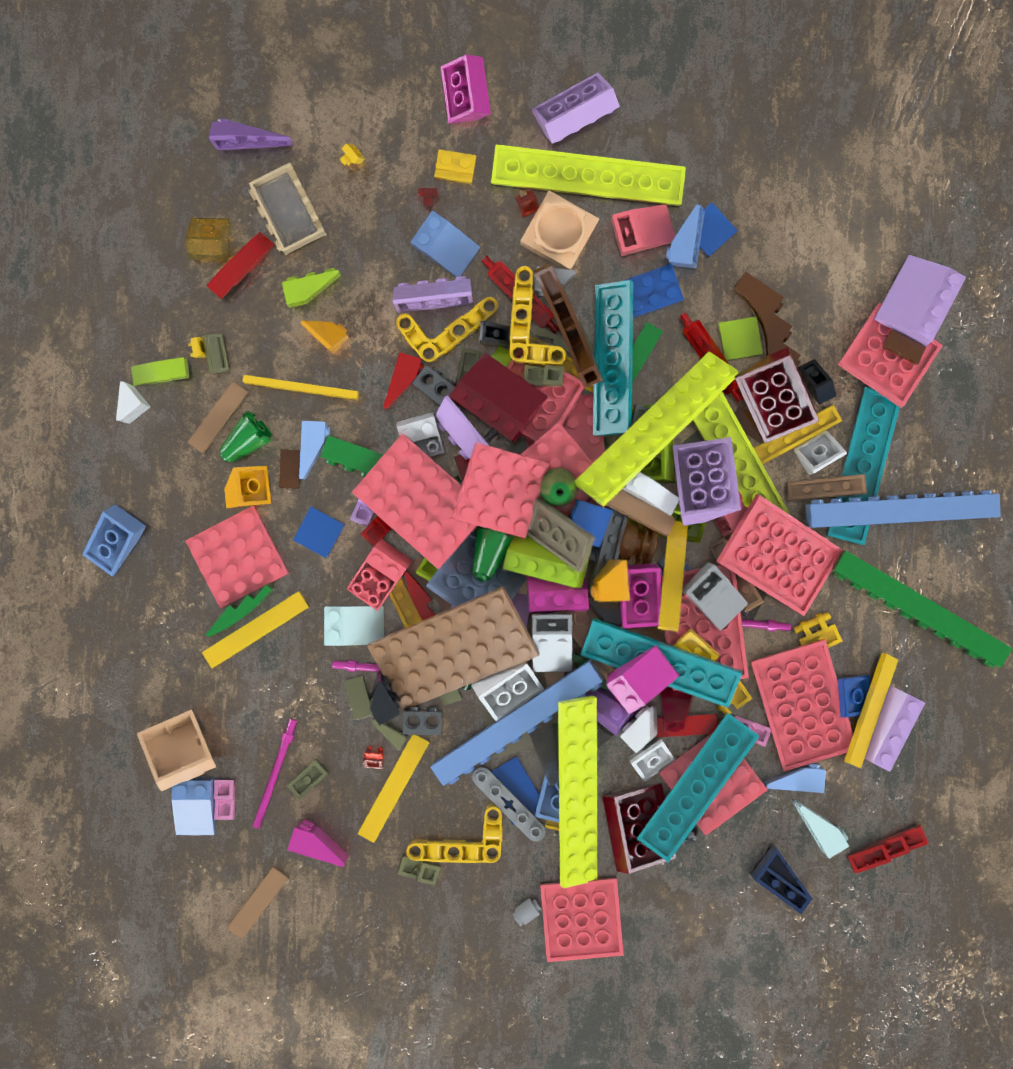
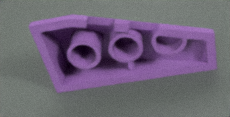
(233, 135)
(610, 711)

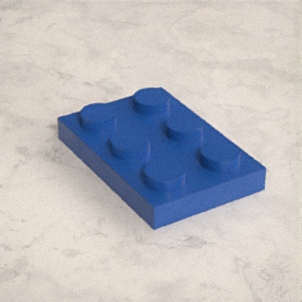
(655, 290)

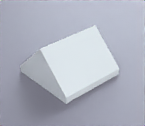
(130, 403)
(819, 452)
(651, 759)

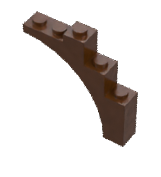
(764, 303)
(569, 325)

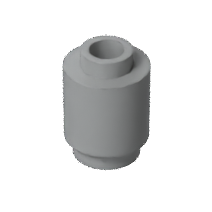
(527, 911)

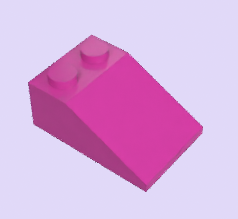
(645, 596)
(641, 679)
(315, 843)

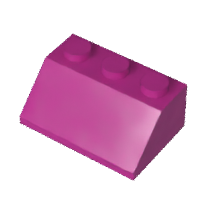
(465, 89)
(553, 597)

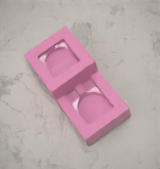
(763, 731)
(224, 800)

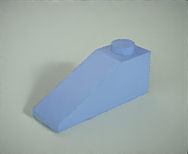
(312, 442)
(803, 778)

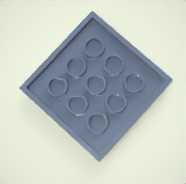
(458, 584)

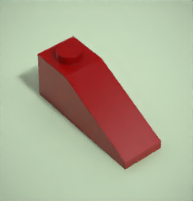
(405, 372)

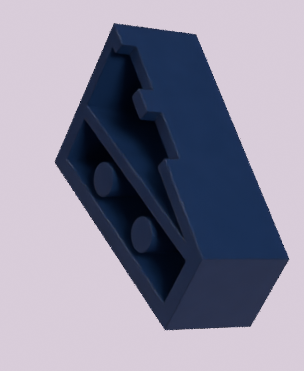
(781, 881)

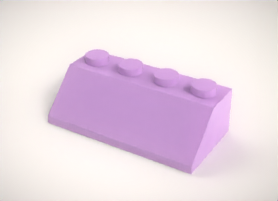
(576, 107)
(458, 427)
(893, 727)

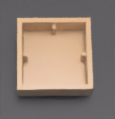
(559, 231)
(176, 750)

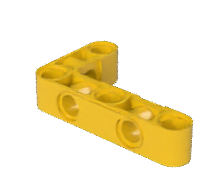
(520, 329)
(447, 339)
(468, 851)

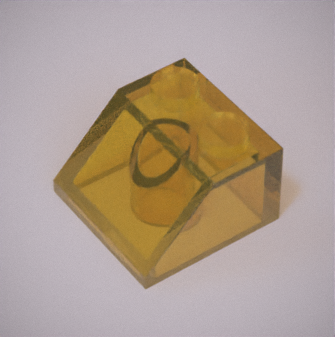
(208, 238)

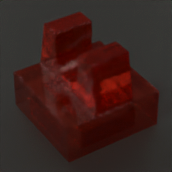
(427, 193)
(527, 203)
(373, 760)

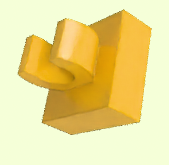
(352, 155)
(197, 347)

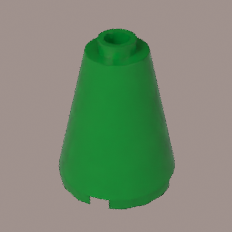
(245, 438)
(556, 479)
(489, 552)

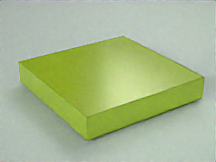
(740, 338)

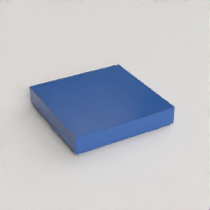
(715, 230)
(592, 519)
(318, 532)
(852, 694)

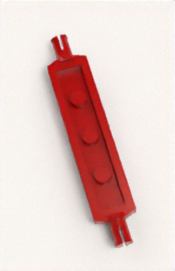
(505, 280)
(703, 344)

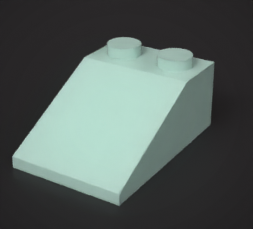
(352, 625)
(827, 836)

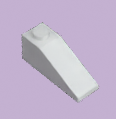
(651, 493)

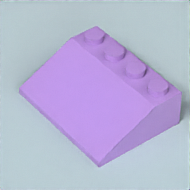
(432, 295)
(920, 299)
(706, 480)

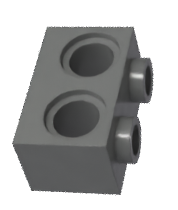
(433, 389)
(422, 726)

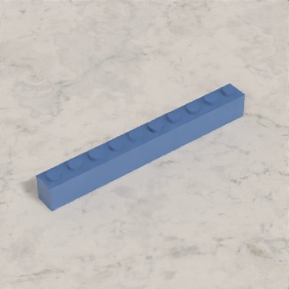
(902, 510)
(512, 726)

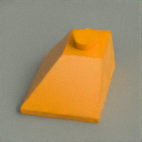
(327, 333)
(247, 487)
(611, 582)

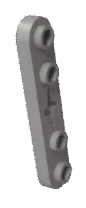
(522, 817)

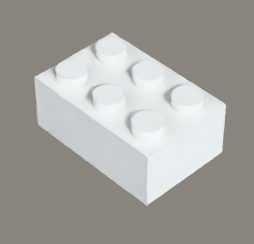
(507, 690)

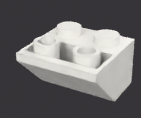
(423, 432)
(641, 731)

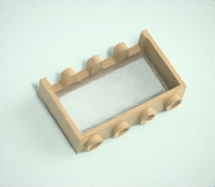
(286, 209)

